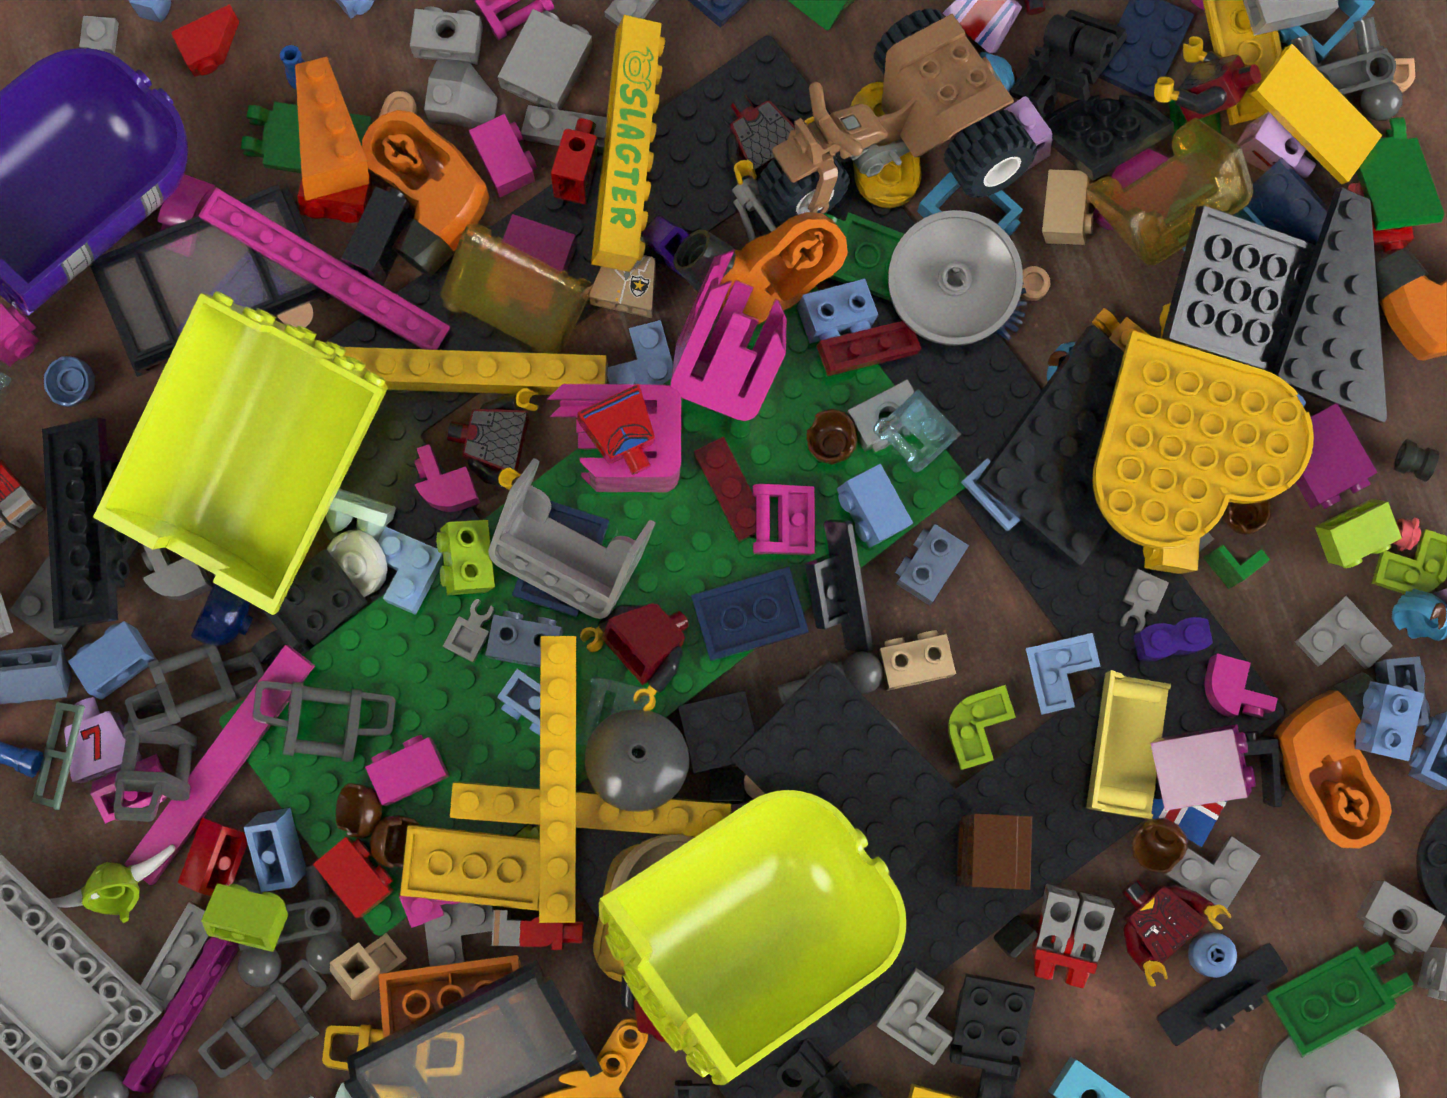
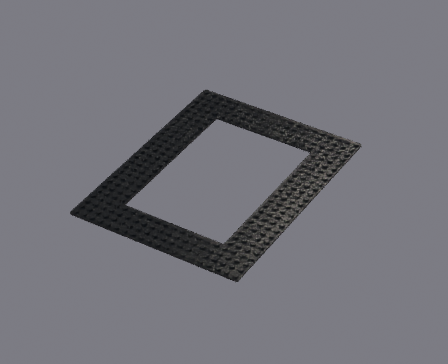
(984, 397)

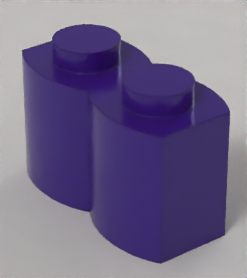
(664, 239)
(1179, 639)

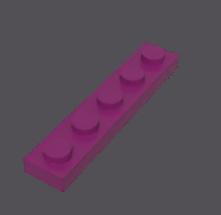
(180, 1015)

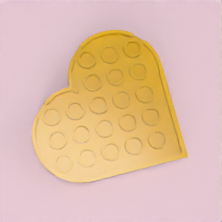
(1190, 439)

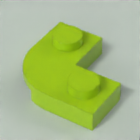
(1422, 573)
(968, 724)

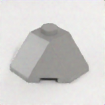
(458, 95)

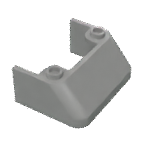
(558, 557)

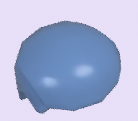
(69, 381)

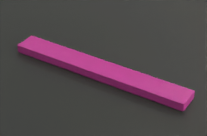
(323, 271)
(220, 763)

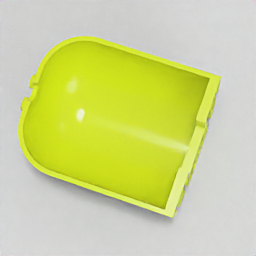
(754, 930)

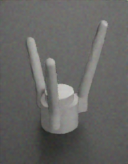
(750, 198)

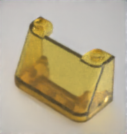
(1160, 206)
(513, 291)

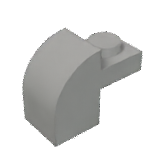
(174, 580)

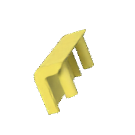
(1123, 757)

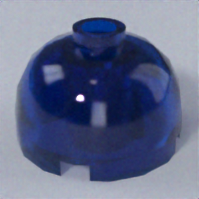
(222, 618)

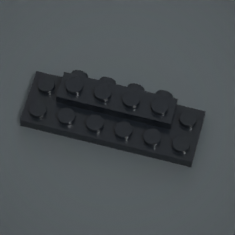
(82, 550)

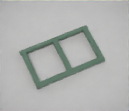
(50, 752)

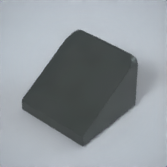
(727, 786)
(1015, 937)

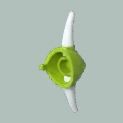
(113, 887)

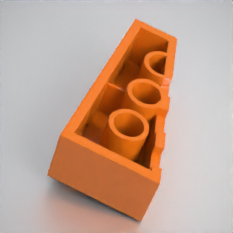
(328, 141)
(422, 991)

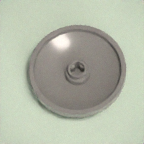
(955, 277)
(1342, 1069)

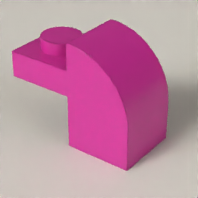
(185, 202)
(444, 491)
(1227, 692)

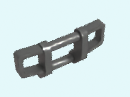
(162, 692)
(298, 693)
(156, 782)
(235, 1026)

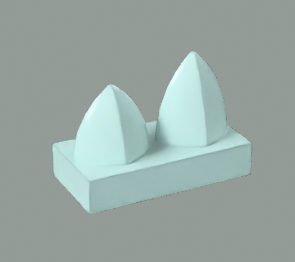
(370, 514)

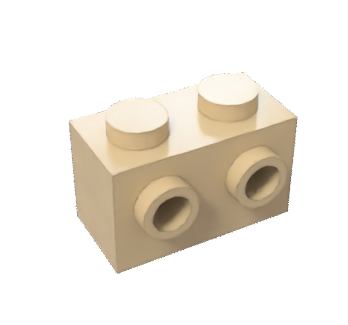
(1067, 208)
(917, 660)

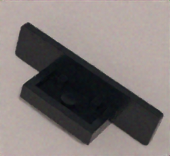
(838, 587)
(1223, 997)

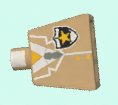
(625, 290)

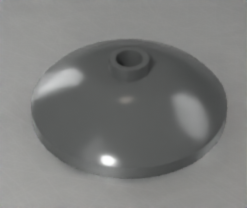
(631, 781)

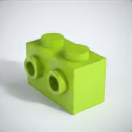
(1358, 533)
(465, 557)
(245, 916)

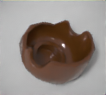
(832, 436)
(1247, 518)
(358, 810)
(389, 840)
(1159, 845)

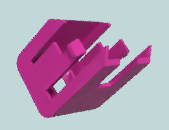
(724, 371)
(663, 455)

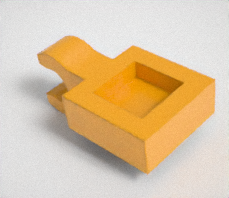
(1117, 332)

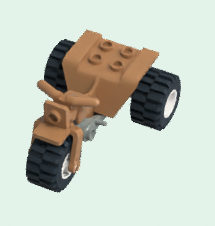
(929, 93)

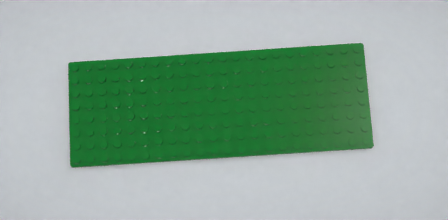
(686, 554)

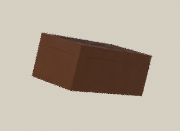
(994, 851)

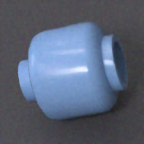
(1221, 961)

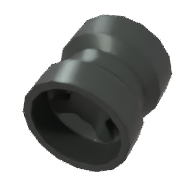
(1417, 460)

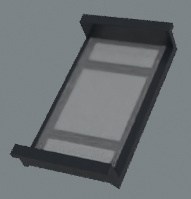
(159, 278)
(477, 1046)

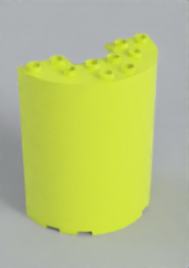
(242, 447)

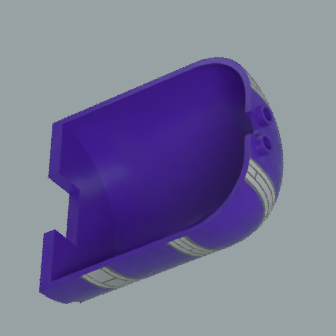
(79, 167)

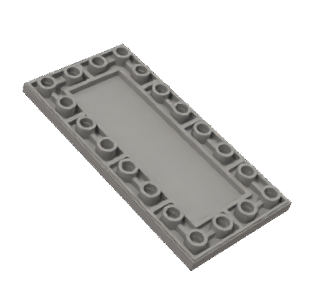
(60, 994)

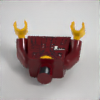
(1164, 923)

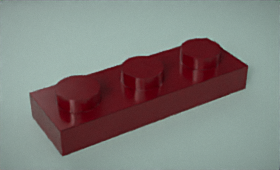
(868, 347)
(729, 487)

